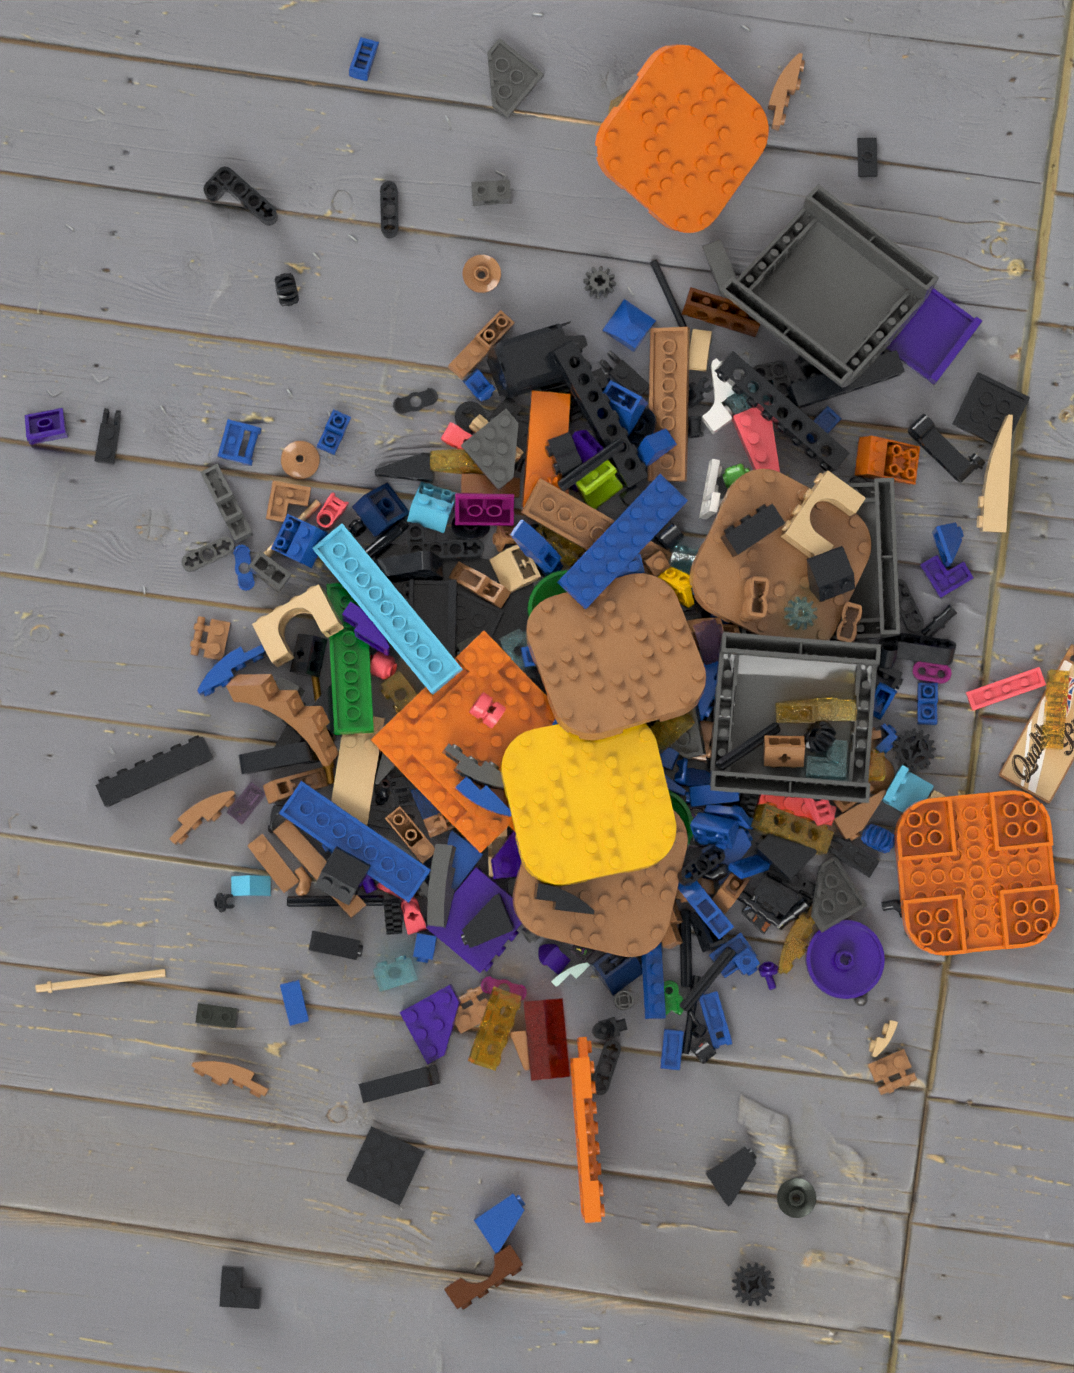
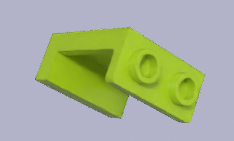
(599, 485)

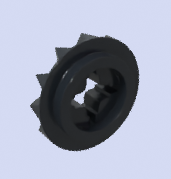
(466, 408)

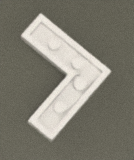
(711, 498)

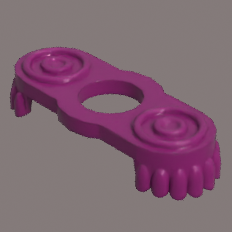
(488, 984)

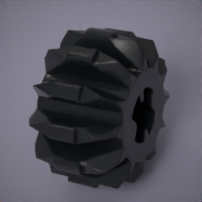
(286, 289)
(819, 737)

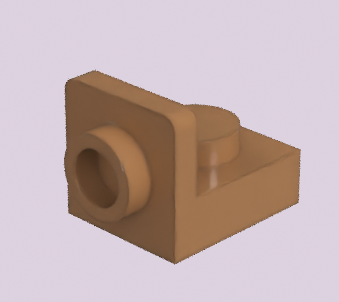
(503, 537)

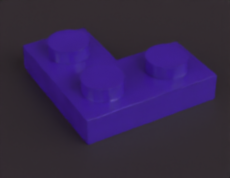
(943, 580)

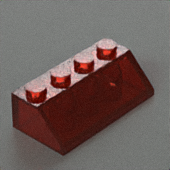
(546, 1039)

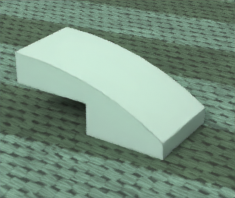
(575, 971)

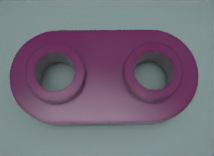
(931, 672)

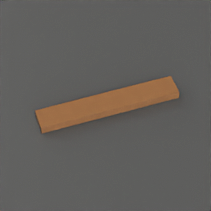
(311, 860)

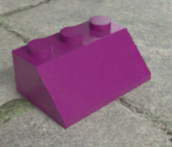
(484, 509)

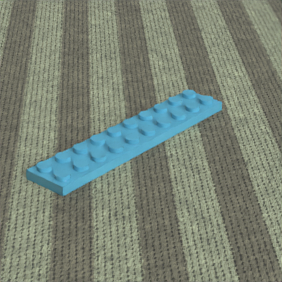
(387, 609)

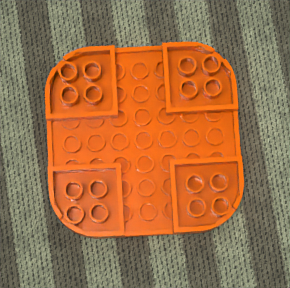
(682, 138)
(976, 872)

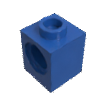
(424, 947)

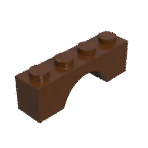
(462, 1291)

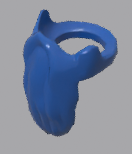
(691, 776)

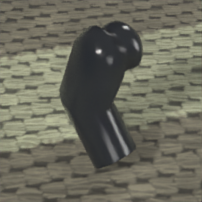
(382, 792)
(892, 904)

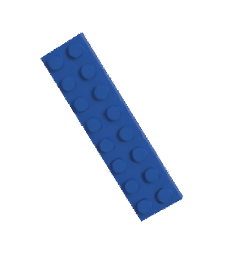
(622, 541)
(340, 829)

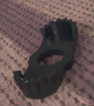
(427, 397)

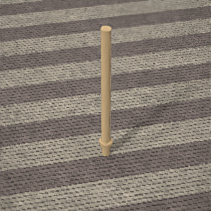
(50, 987)

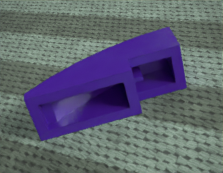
(365, 628)

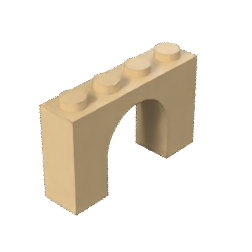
(828, 489)
(272, 627)

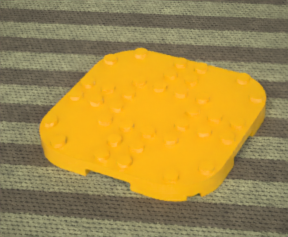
(587, 803)

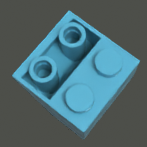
(432, 507)

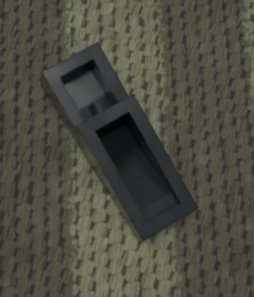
(561, 899)

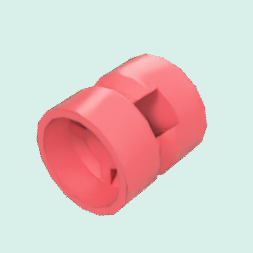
(480, 709)

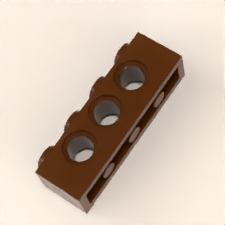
(719, 312)

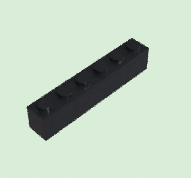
(821, 387)
(154, 772)

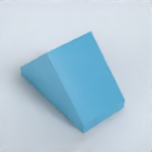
(251, 885)

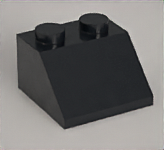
(830, 574)
(342, 876)

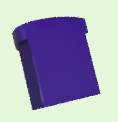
(552, 957)

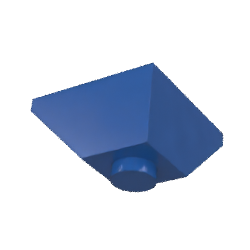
(629, 325)
(948, 540)

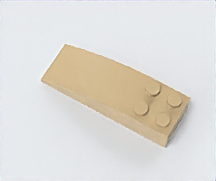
(996, 483)
(357, 772)

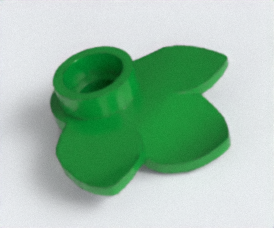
(672, 1000)

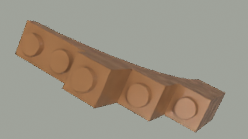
(286, 704)

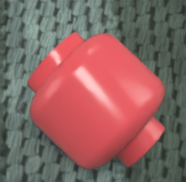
(382, 665)

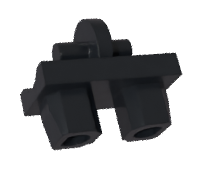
(609, 1028)

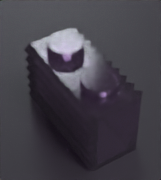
(709, 639)

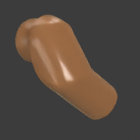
(304, 883)

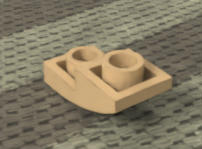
(699, 350)
(879, 1044)

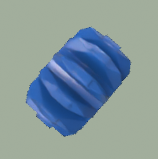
(878, 838)

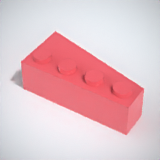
(757, 439)

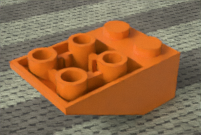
(887, 459)

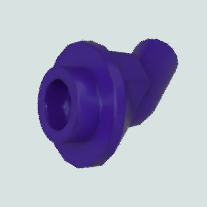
(767, 970)

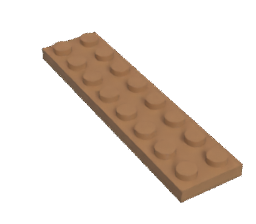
(670, 398)
(574, 518)

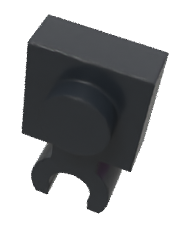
(696, 392)

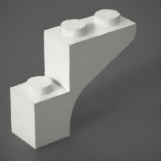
(718, 415)

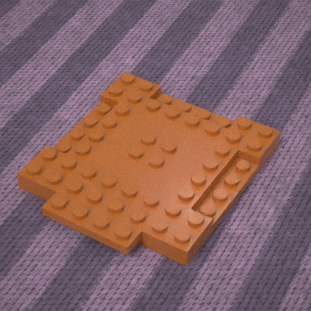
(431, 722)
(585, 1129)

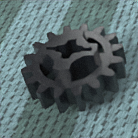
(923, 753)
(758, 1274)

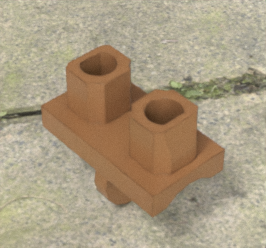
(437, 825)

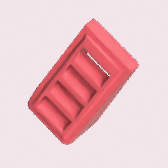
(815, 813)

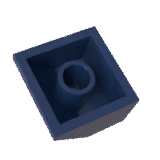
(380, 509)

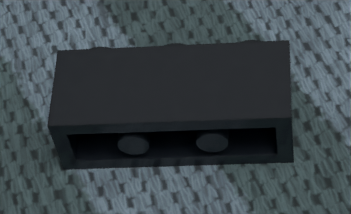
(752, 529)

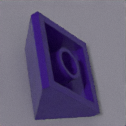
(45, 426)

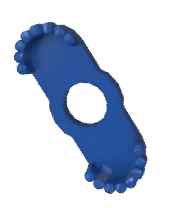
(242, 555)

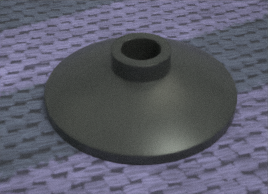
(806, 1202)

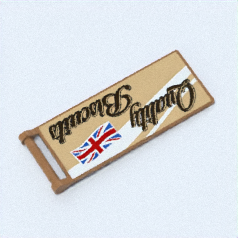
(1040, 769)

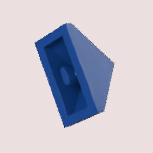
(655, 446)
(882, 700)

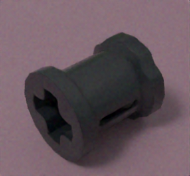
(694, 427)

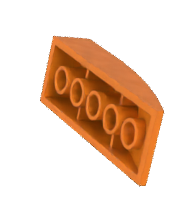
(546, 420)

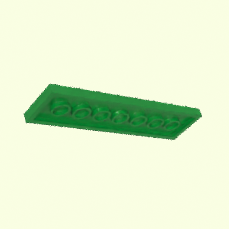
(349, 672)

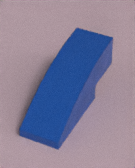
(483, 798)

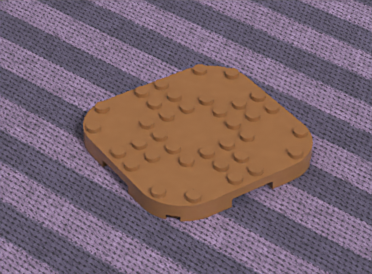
(720, 578)
(617, 659)
(628, 907)

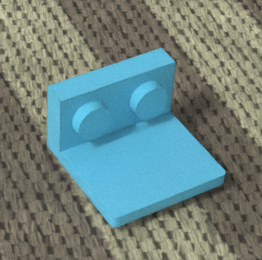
(906, 789)

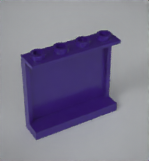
(934, 336)
(466, 903)

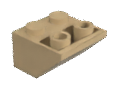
(514, 569)

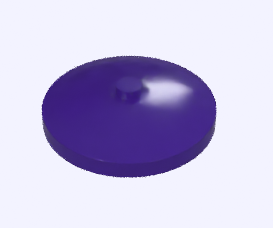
(845, 960)

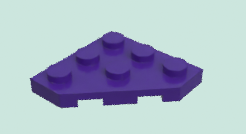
(507, 859)
(433, 1022)

